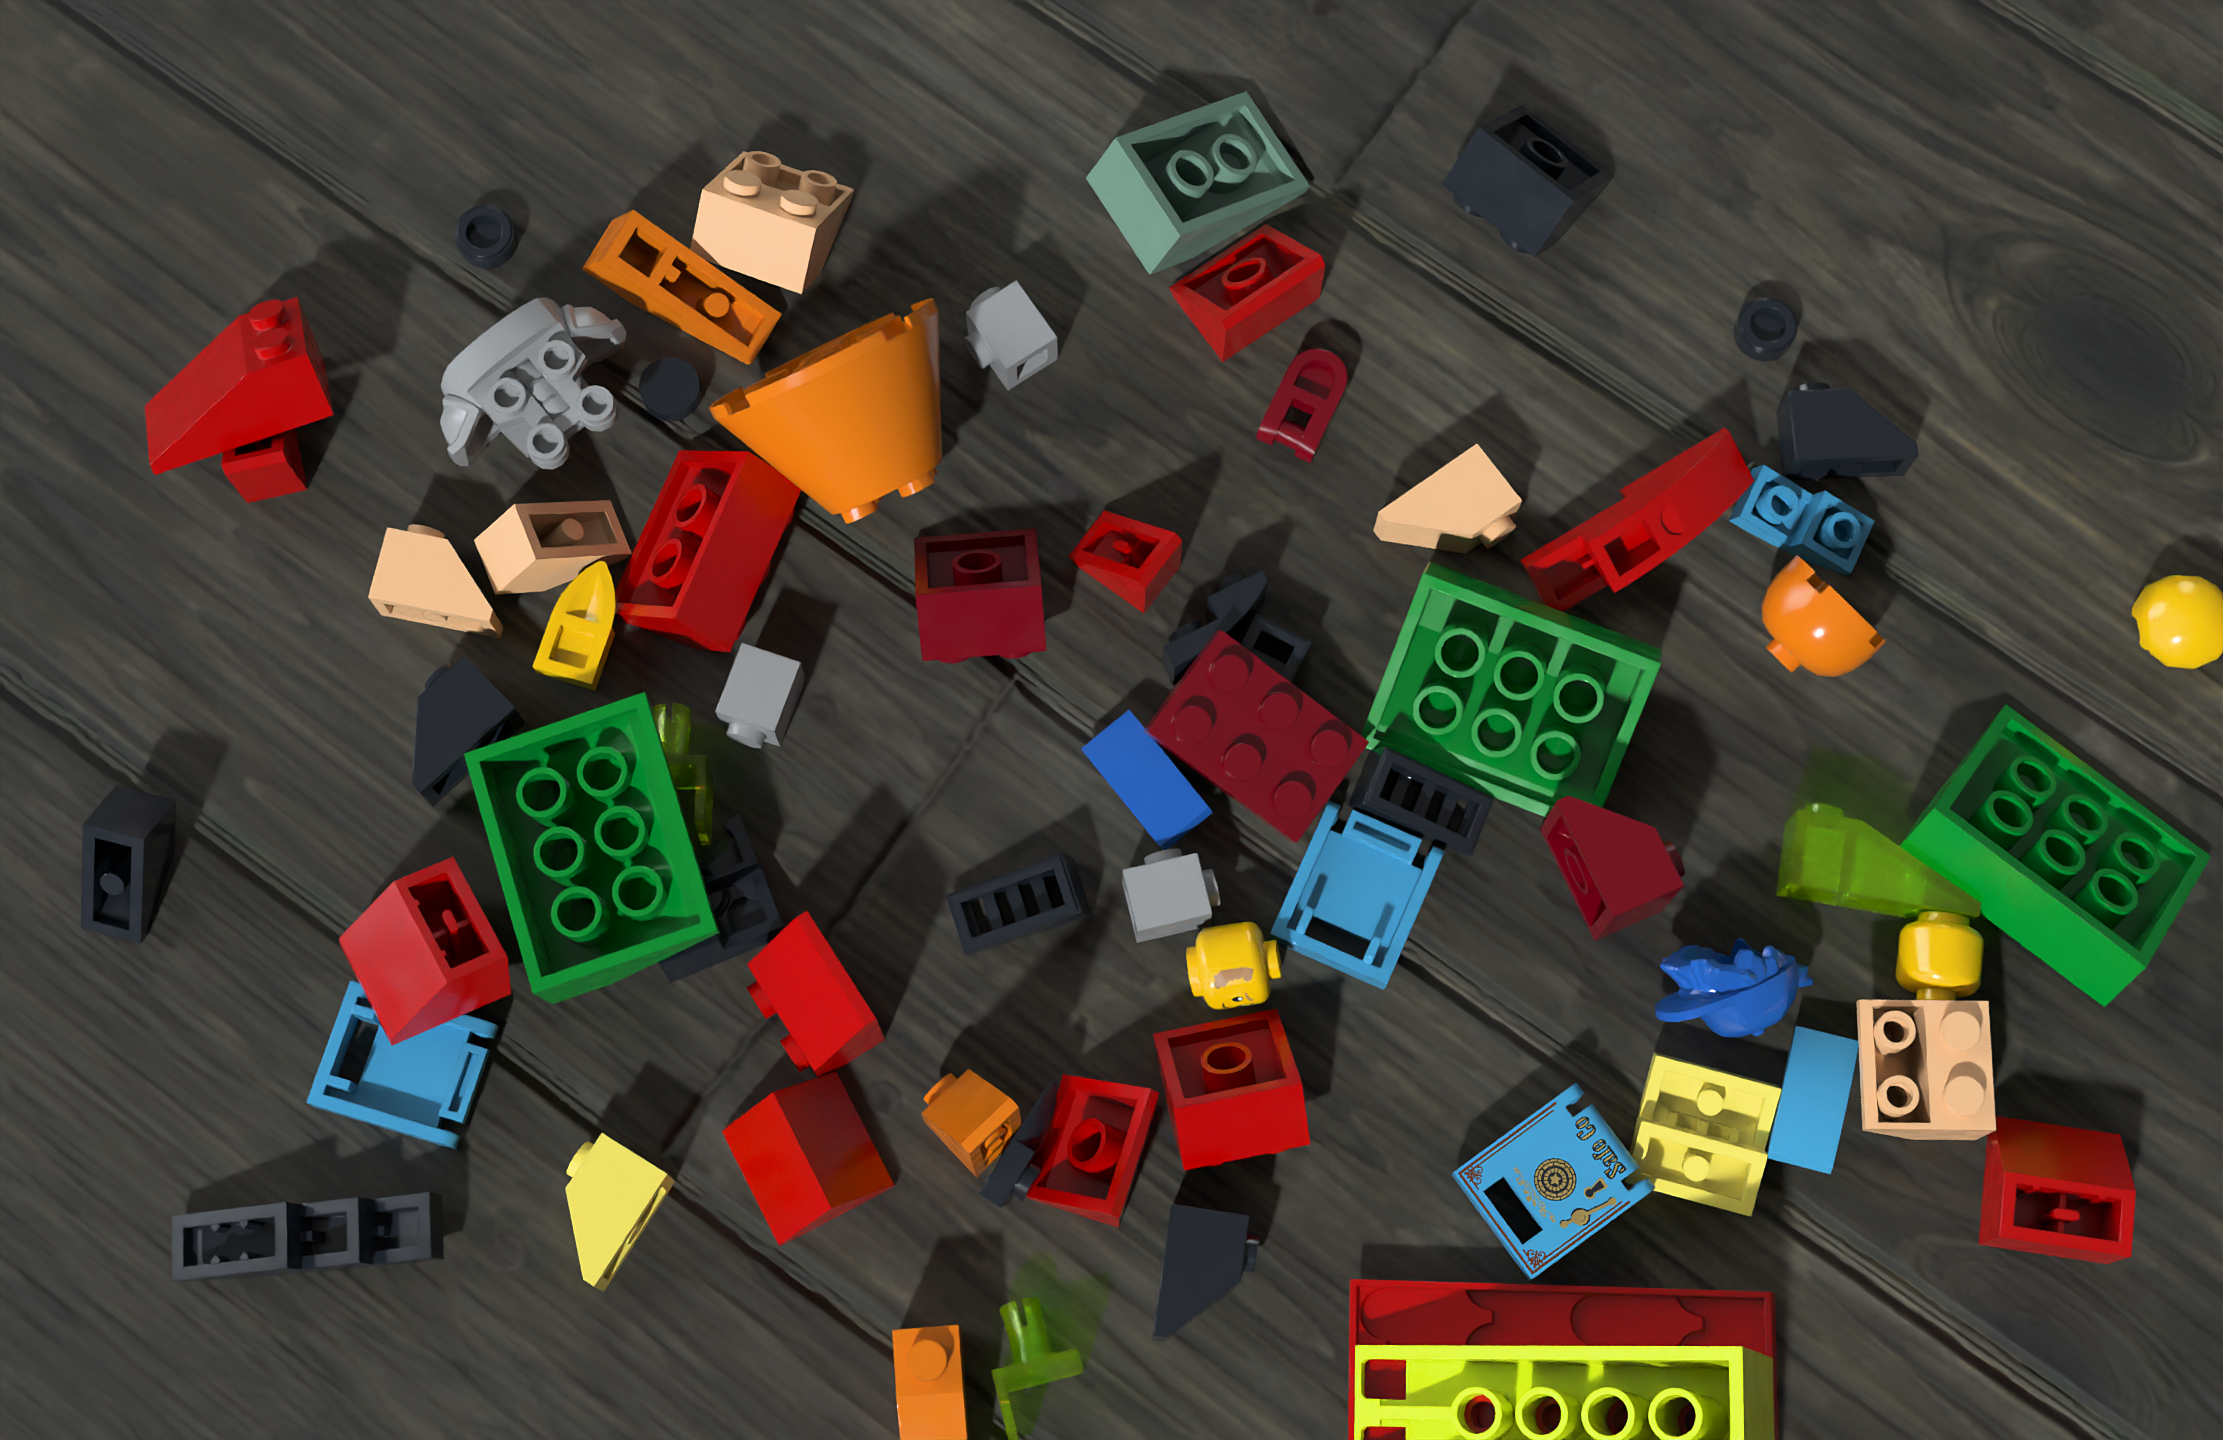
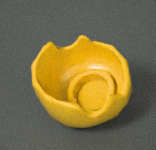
(2181, 621)

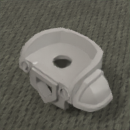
(529, 383)

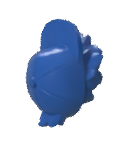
(1732, 992)

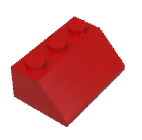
(706, 548)

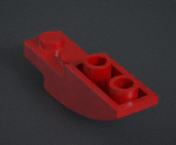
(1645, 527)

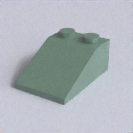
(1194, 180)

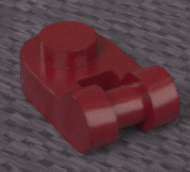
(1314, 385)

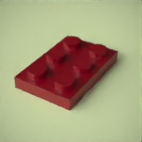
(1256, 736)

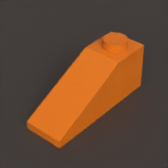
(680, 287)
(972, 1119)
(930, 1383)

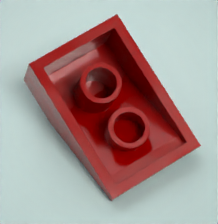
(241, 388)

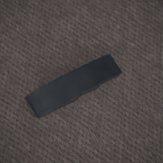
(307, 1237)

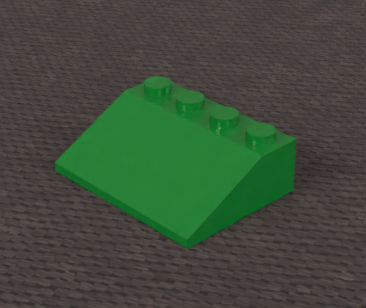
(1510, 693)
(591, 848)
(2057, 856)

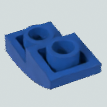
(1146, 780)

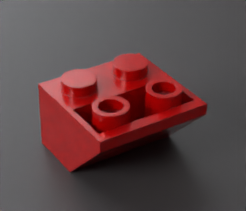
(426, 952)
(2057, 1192)

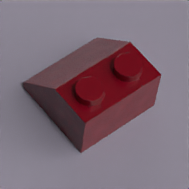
(979, 595)
(1611, 864)

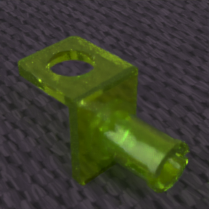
(686, 769)
(1032, 1358)

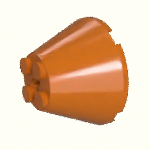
(850, 414)

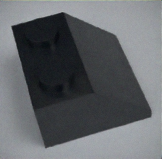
(1525, 180)

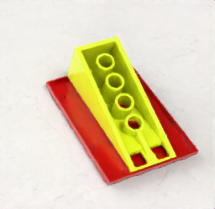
(1559, 1362)

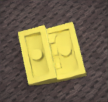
(1703, 1133)

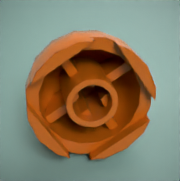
(1815, 624)

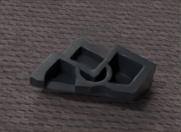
(739, 900)

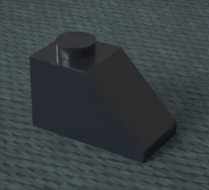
(1838, 436)
(455, 717)
(126, 862)
(1200, 1264)

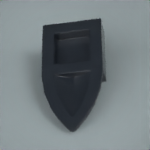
(1016, 1169)

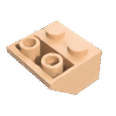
(770, 220)
(1926, 1069)

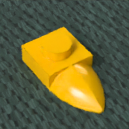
(580, 630)

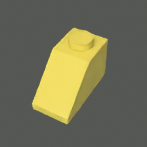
(611, 1204)

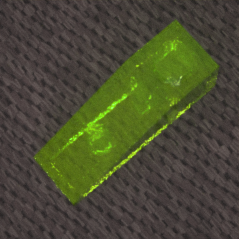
(1858, 868)

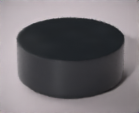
(486, 236)
(1765, 329)
(670, 389)

